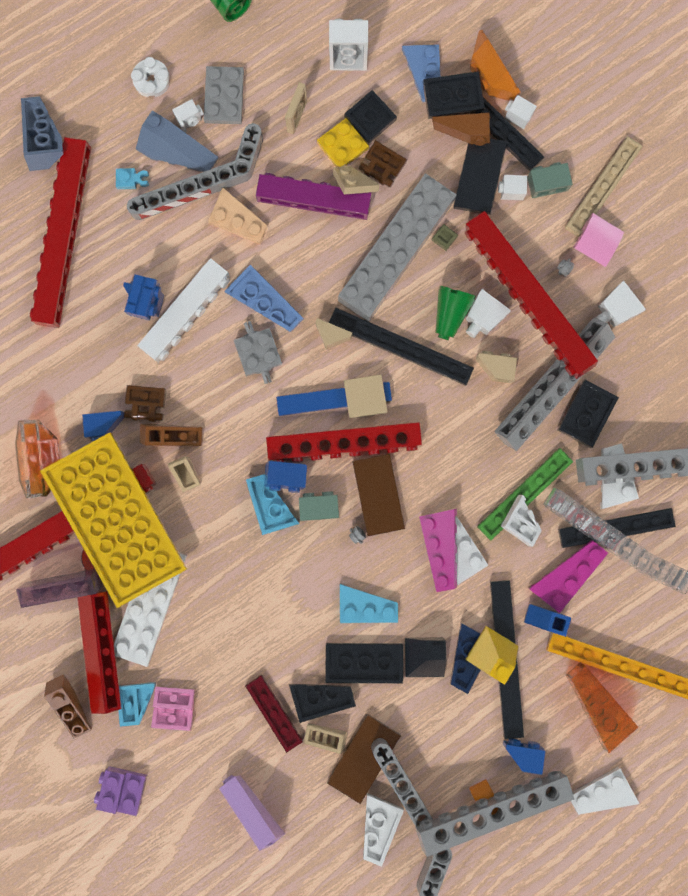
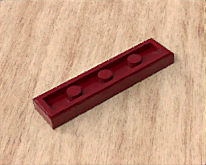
(274, 713)

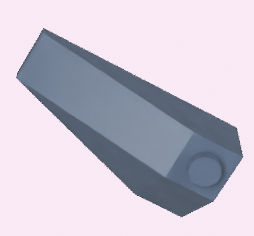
(40, 137)

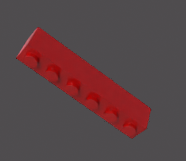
(99, 653)

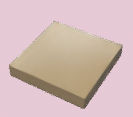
(296, 108)
(365, 396)

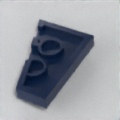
(463, 671)

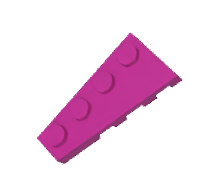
(440, 541)
(569, 576)

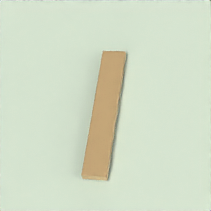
(604, 185)

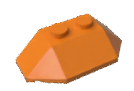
(492, 72)

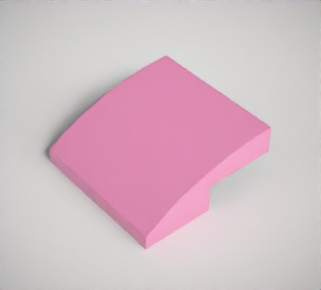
(599, 239)
(173, 708)

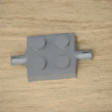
(257, 352)

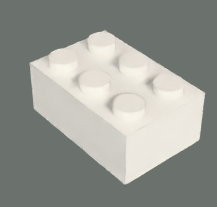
(348, 44)

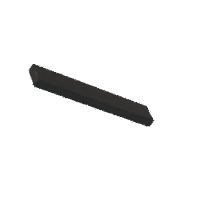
(516, 142)
(627, 525)

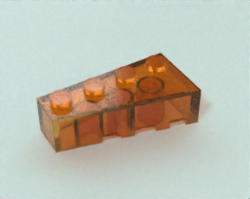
(604, 713)

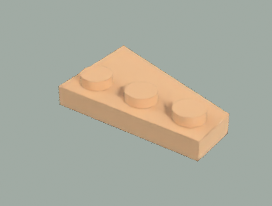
(236, 218)

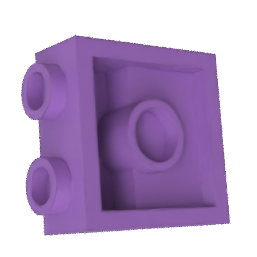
(120, 791)

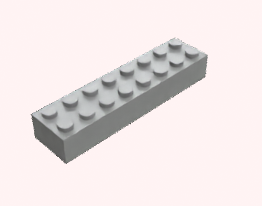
(396, 247)

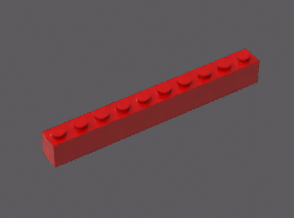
(61, 233)
(531, 296)
(51, 532)

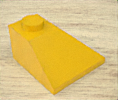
(494, 655)

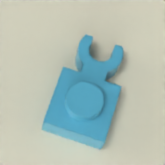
(127, 178)

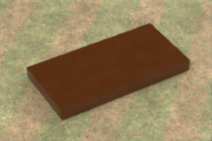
(378, 495)
(358, 765)

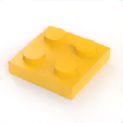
(342, 144)

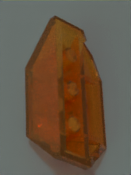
(34, 451)

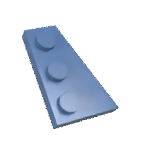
(423, 64)

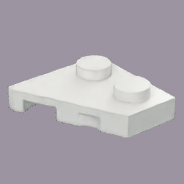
(521, 522)

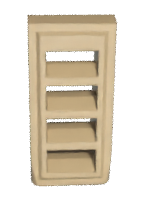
(327, 731)

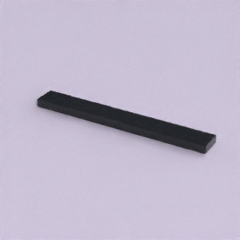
(402, 347)
(510, 692)

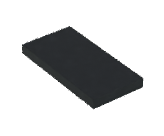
(480, 176)
(364, 663)

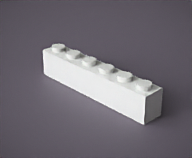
(184, 311)

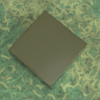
(444, 237)

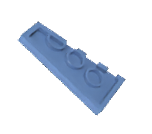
(260, 296)

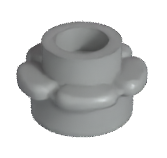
(565, 267)
(357, 535)

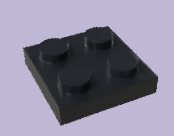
(370, 116)

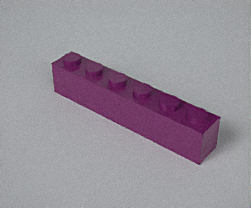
(311, 196)

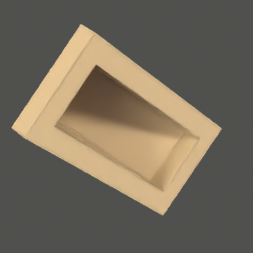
(331, 334)
(184, 473)

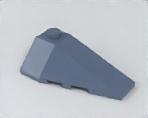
(168, 143)

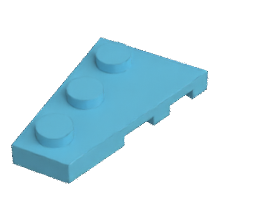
(269, 507)
(365, 607)

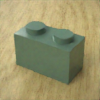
(549, 180)
(319, 506)

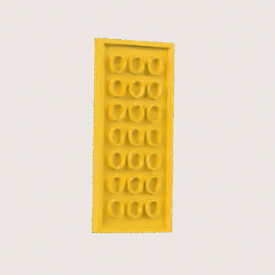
(113, 519)

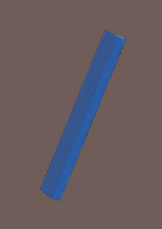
(318, 401)

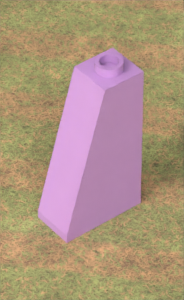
(251, 812)

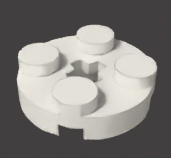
(150, 67)

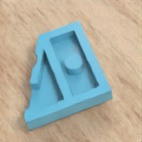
(134, 702)

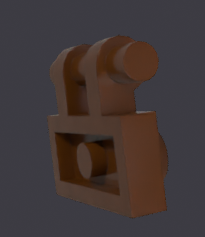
(385, 159)
(147, 397)

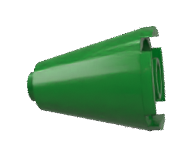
(451, 311)

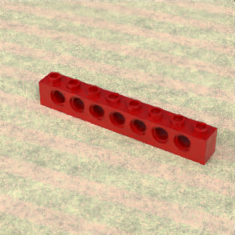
(410, 430)

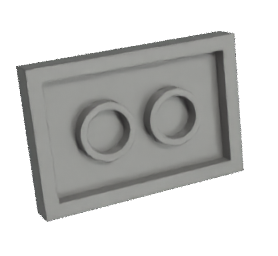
(223, 95)

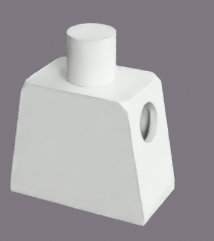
(620, 306)
(485, 314)

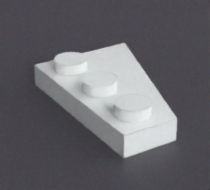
(620, 491)
(468, 556)
(604, 793)
(380, 827)

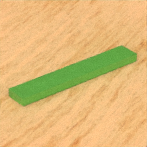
(530, 488)

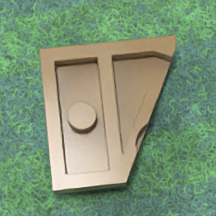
(353, 181)

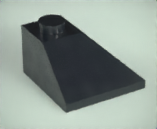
(425, 657)

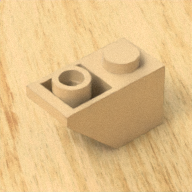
(498, 368)

